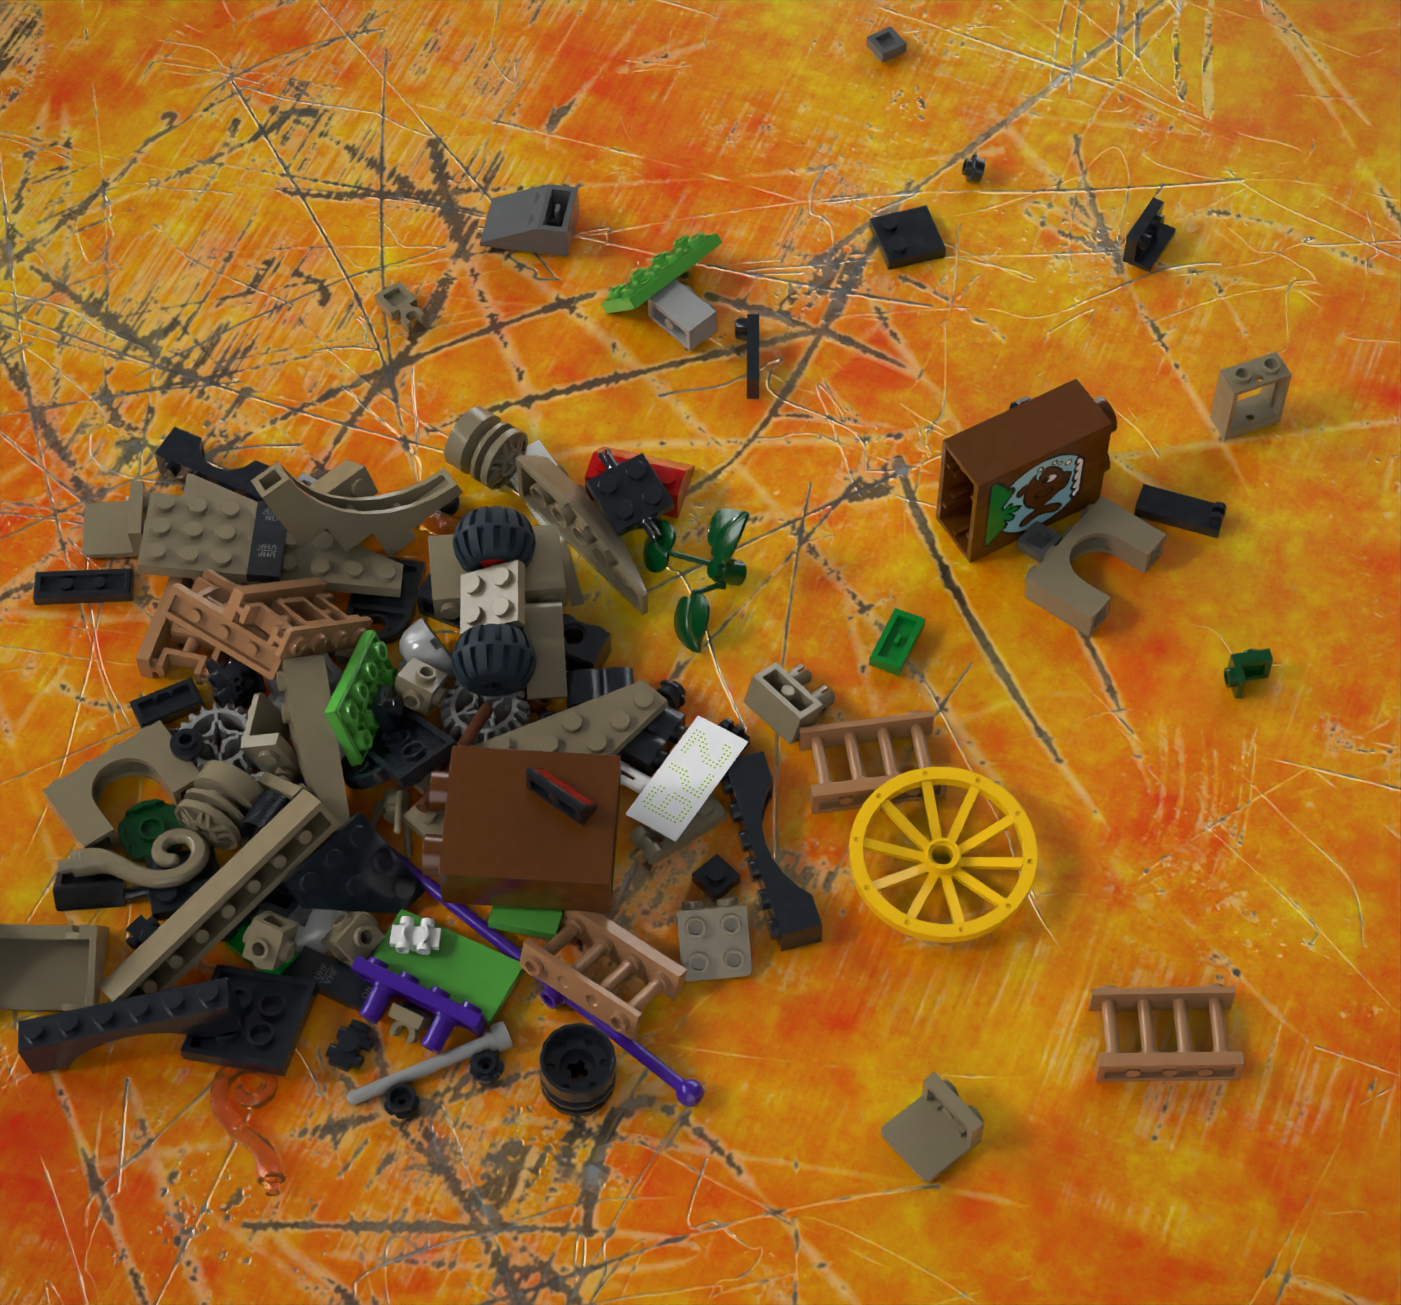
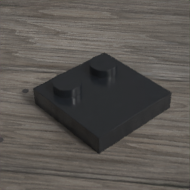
(907, 237)

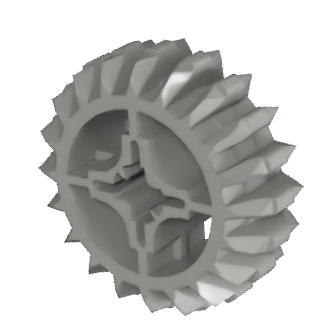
(455, 720)
(224, 725)

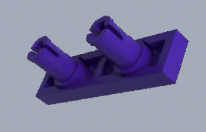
(405, 986)

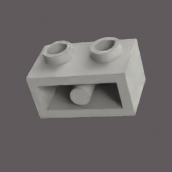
(683, 314)

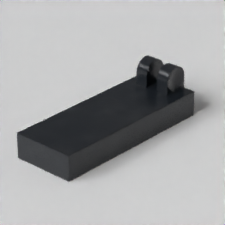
(748, 329)
(1180, 511)

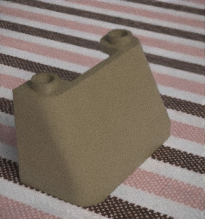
(51, 966)

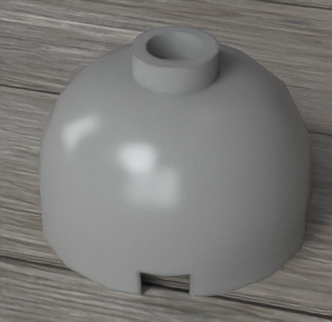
(423, 644)

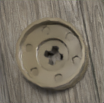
(485, 447)
(219, 803)

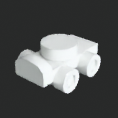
(415, 938)

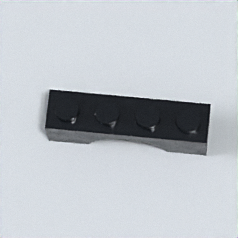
(185, 454)

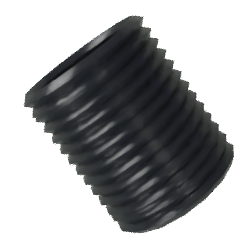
(262, 812)

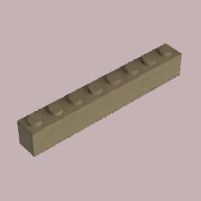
(224, 900)

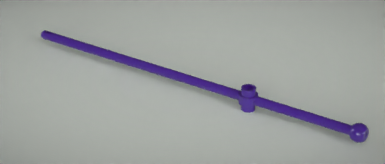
(688, 1091)

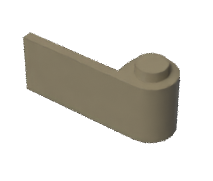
(546, 632)

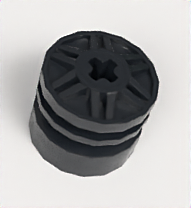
(573, 1051)

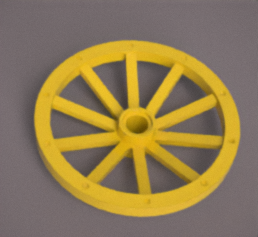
(945, 848)

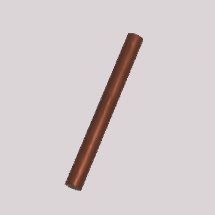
(466, 739)

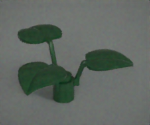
(723, 535)

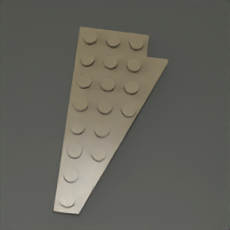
(215, 532)
(589, 728)

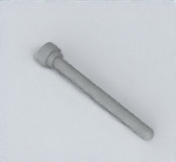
(495, 1039)

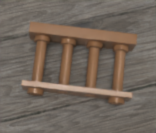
(852, 794)
(619, 946)
(1165, 1066)

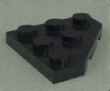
(354, 874)

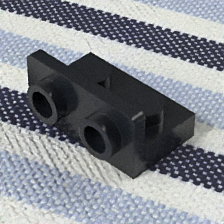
(1148, 237)
(234, 683)

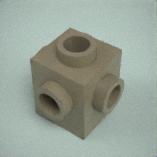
(421, 686)
(352, 936)
(270, 940)

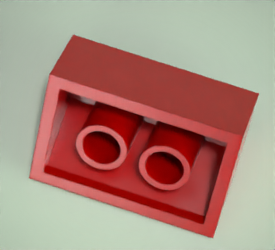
(672, 474)

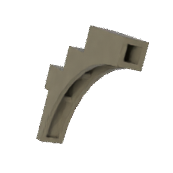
(352, 519)

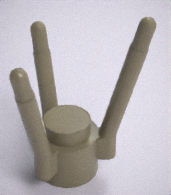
(393, 807)

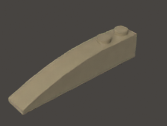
(580, 524)
(313, 738)

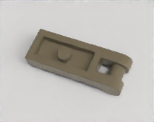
(706, 818)

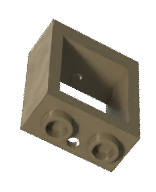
(1264, 408)

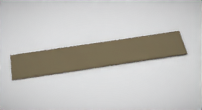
(570, 577)

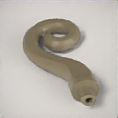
(102, 861)

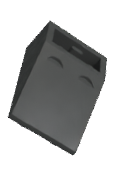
(533, 220)

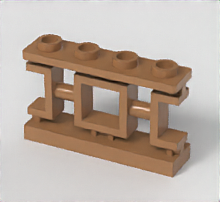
(201, 614)
(296, 617)
(156, 657)

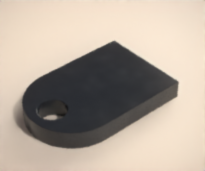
(392, 612)

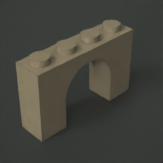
(1100, 529)
(542, 577)
(77, 795)

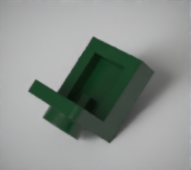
(1247, 666)

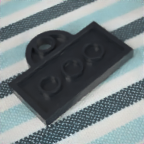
(401, 754)

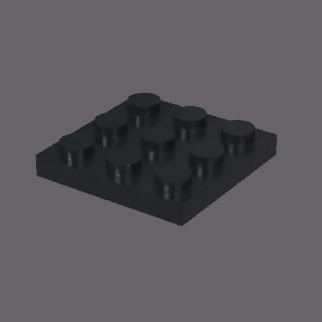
(271, 1022)

